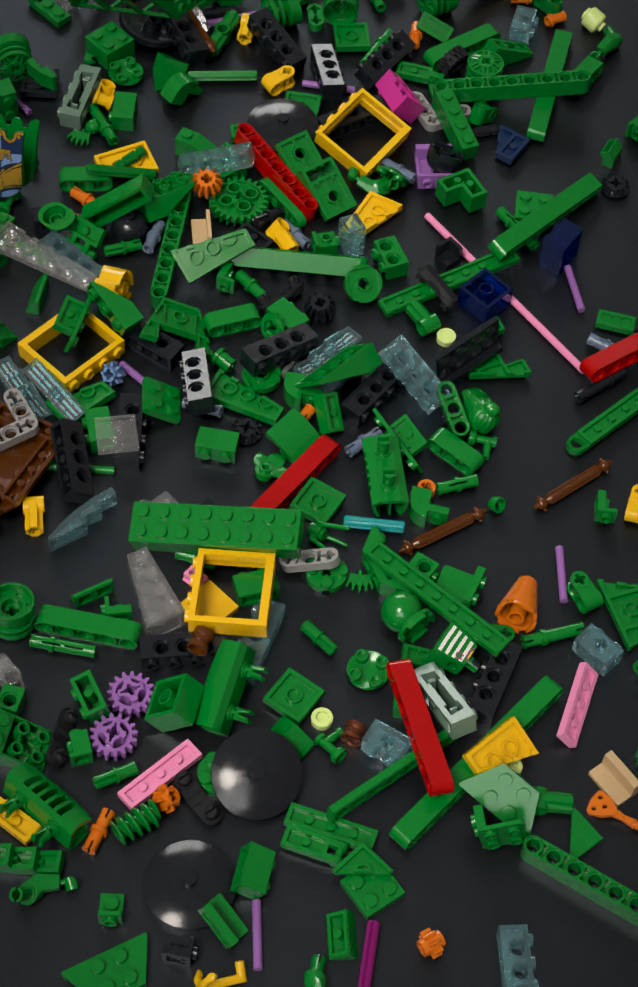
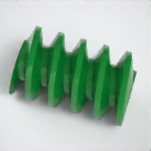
(136, 821)

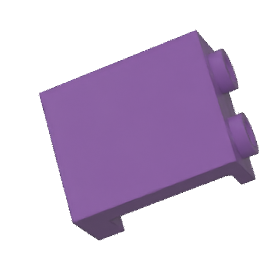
(425, 177)

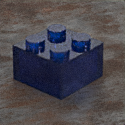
(560, 246)
(485, 295)

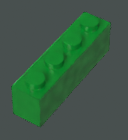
(455, 123)
(119, 201)

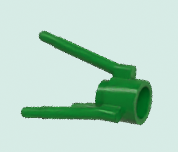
(318, 532)

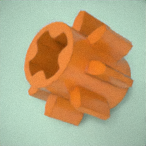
(166, 798)
(431, 943)

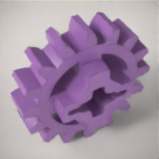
(130, 685)
(107, 730)

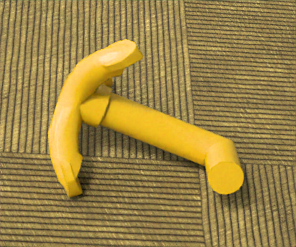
(211, 981)

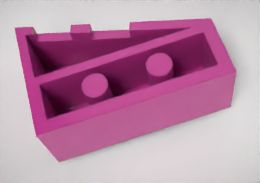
(399, 97)

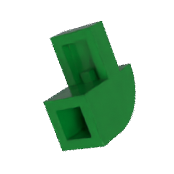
(179, 87)
(295, 396)
(422, 511)

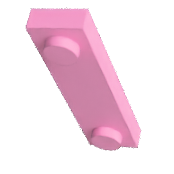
(577, 705)
(158, 774)

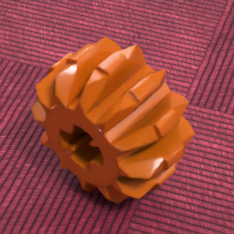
(207, 183)

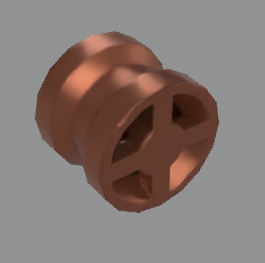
(353, 733)

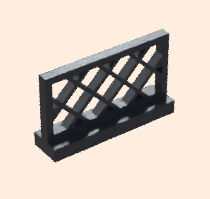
(475, 355)

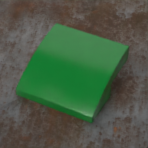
(292, 435)

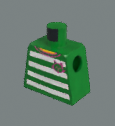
(454, 650)

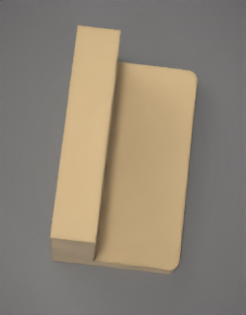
(201, 229)
(615, 779)

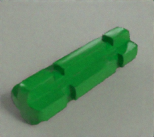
(131, 157)

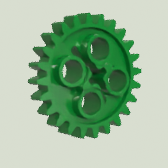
(239, 201)

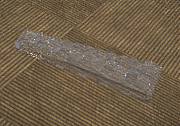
(29, 251)

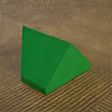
(165, 68)
(294, 735)

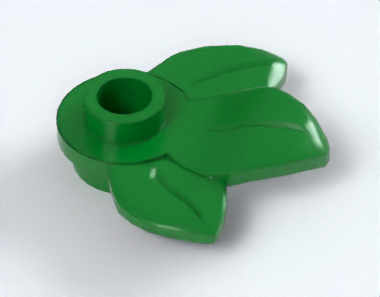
(269, 466)

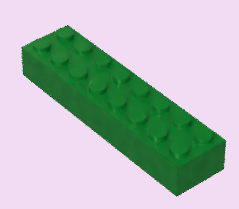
(195, 526)

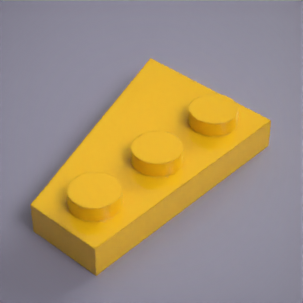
(112, 156)
(376, 210)
(504, 744)

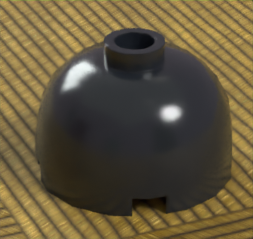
(443, 159)
(130, 227)

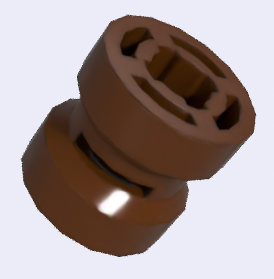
(201, 639)

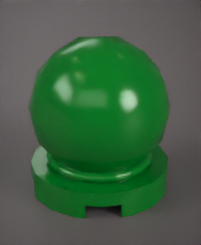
(404, 615)

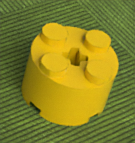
(116, 280)

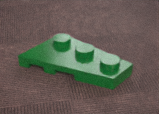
(89, 397)

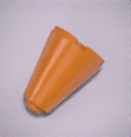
(520, 605)

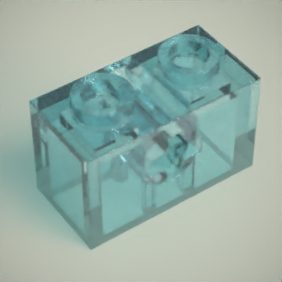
(522, 24)
(352, 235)
(598, 649)
(385, 743)

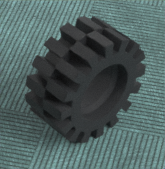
(453, 61)

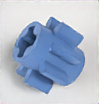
(113, 373)

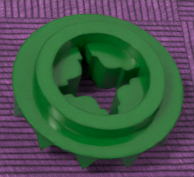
(269, 320)

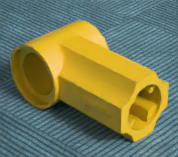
(244, 35)
(280, 234)
(33, 510)

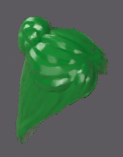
(480, 410)

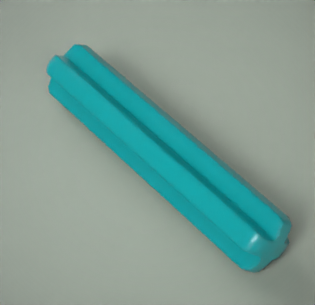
(367, 523)

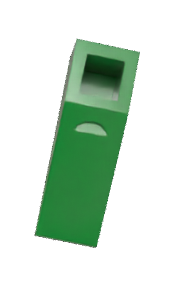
(119, 310)

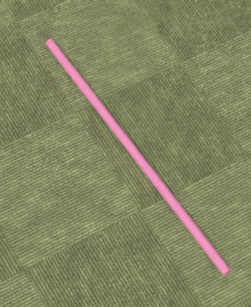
(514, 302)

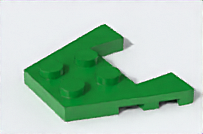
(177, 319)
(497, 368)

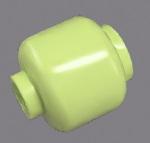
(593, 20)

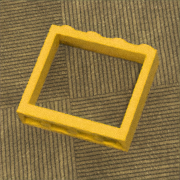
(380, 112)
(30, 344)
(228, 625)

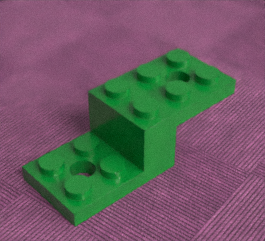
(316, 175)

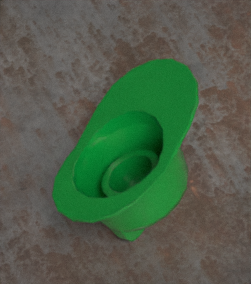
(56, 216)

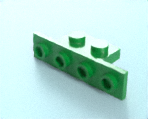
(71, 319)
(409, 437)

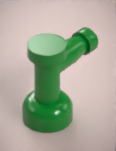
(5, 206)
(488, 442)
(337, 753)

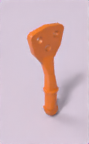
(610, 811)

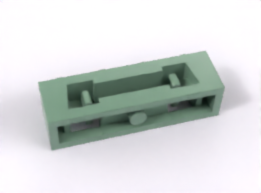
(69, 113)
(461, 717)

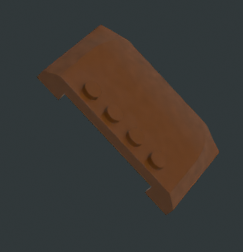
(23, 463)

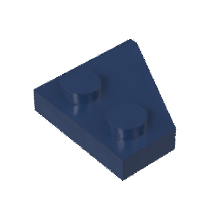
(510, 144)

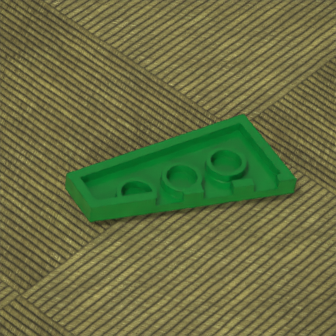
(207, 256)
(243, 399)

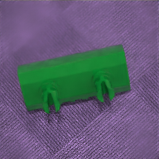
(385, 473)
(225, 687)
(47, 805)

